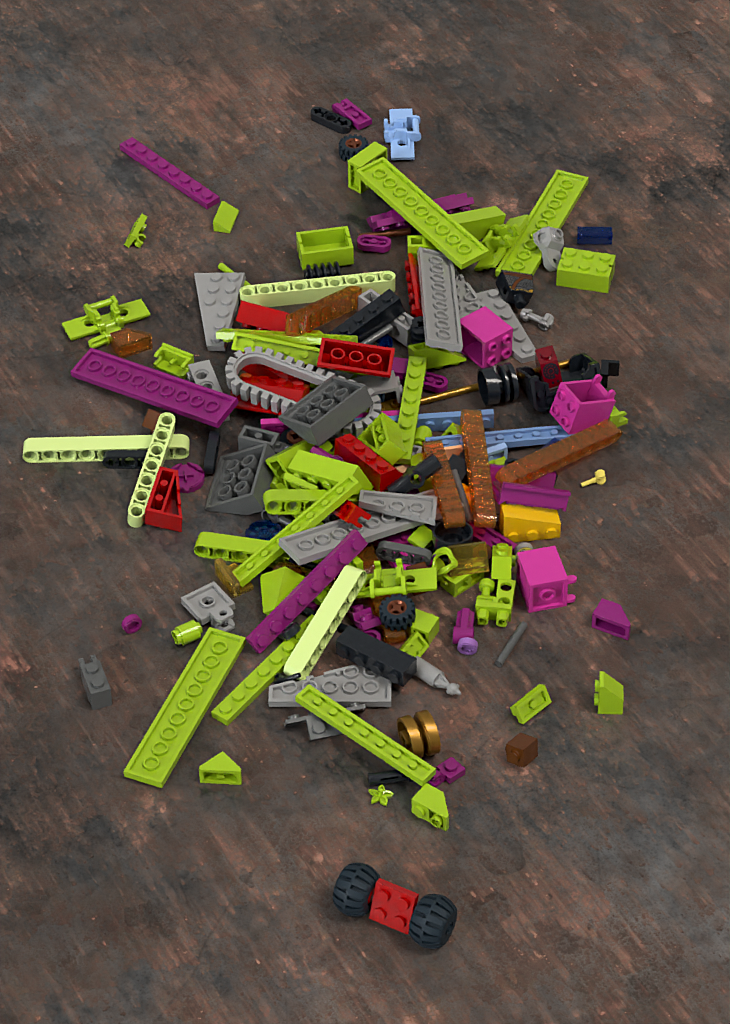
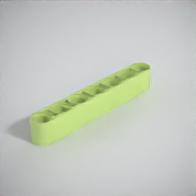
(151, 461)
(325, 622)

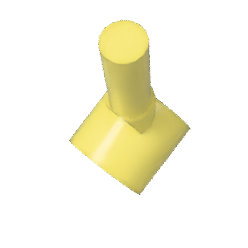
(599, 478)

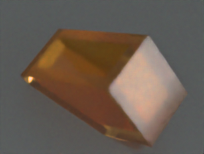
(130, 342)

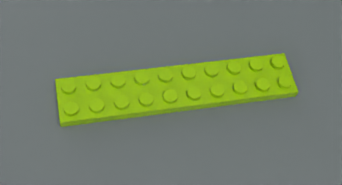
(550, 210)
(422, 213)
(184, 707)

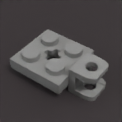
(218, 612)

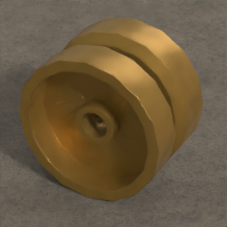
(419, 734)

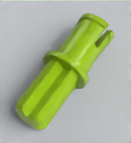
(102, 339)

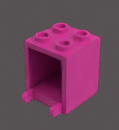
(486, 337)
(582, 404)
(543, 579)

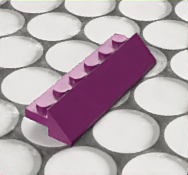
(393, 220)

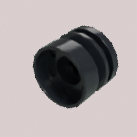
(498, 384)
(452, 536)

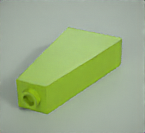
(479, 220)
(279, 462)

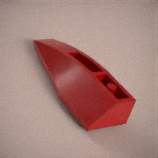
(413, 287)

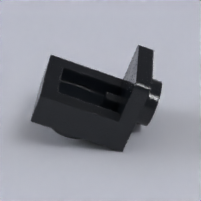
(609, 368)

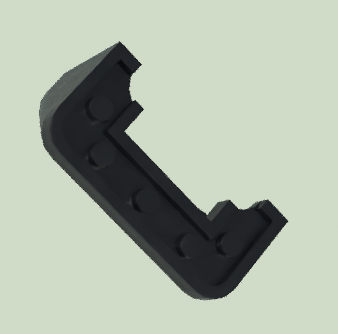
(541, 398)

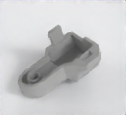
(550, 243)

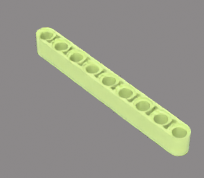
(314, 289)
(93, 447)

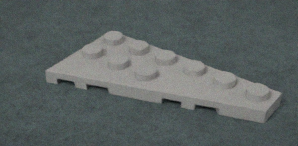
(218, 303)
(522, 346)

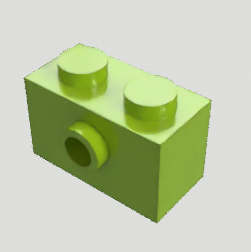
(502, 561)

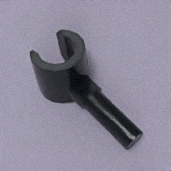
(281, 678)

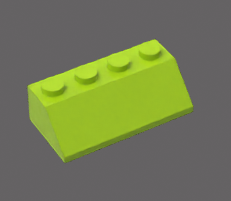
(325, 470)

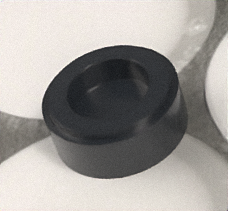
(291, 630)

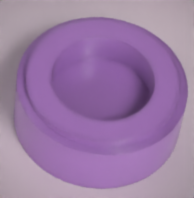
(467, 646)

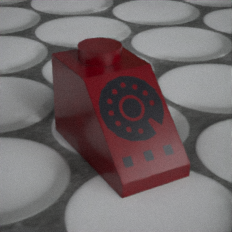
(548, 366)

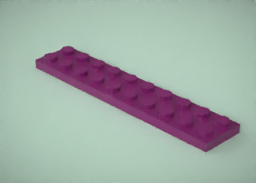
(154, 387)

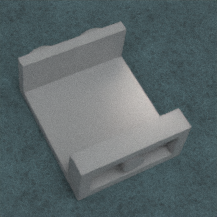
(382, 384)

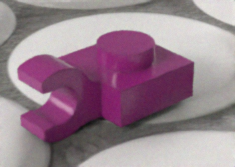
(447, 771)

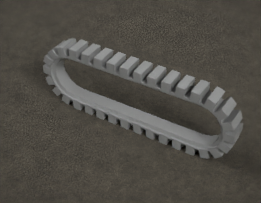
(297, 370)

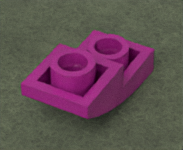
(363, 617)

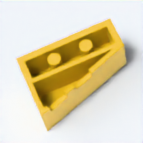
(528, 523)

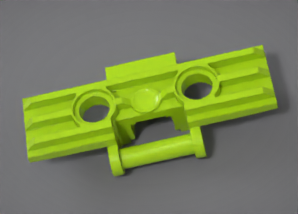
(499, 245)
(76, 327)
(393, 581)

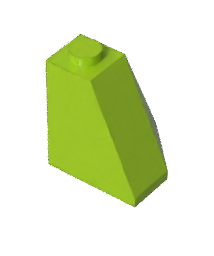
(277, 586)

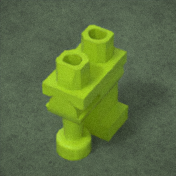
(495, 607)

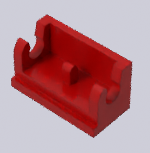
(350, 513)

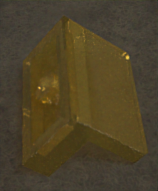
(471, 558)
(229, 580)

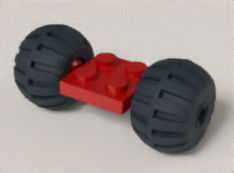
(362, 890)

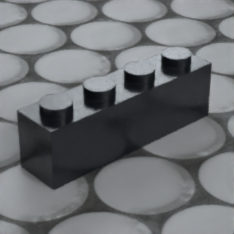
(376, 656)

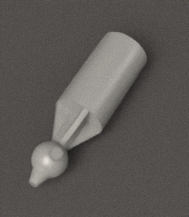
(435, 677)

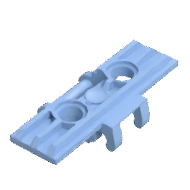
(400, 133)

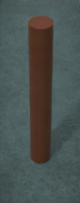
(390, 233)

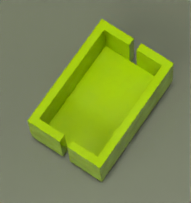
(325, 246)
(585, 270)

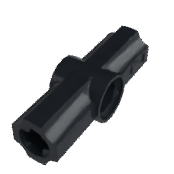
(424, 469)

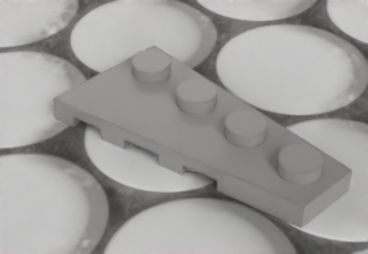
(407, 506)

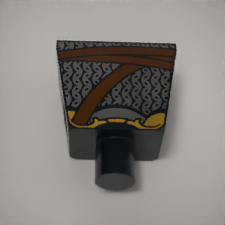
(515, 287)

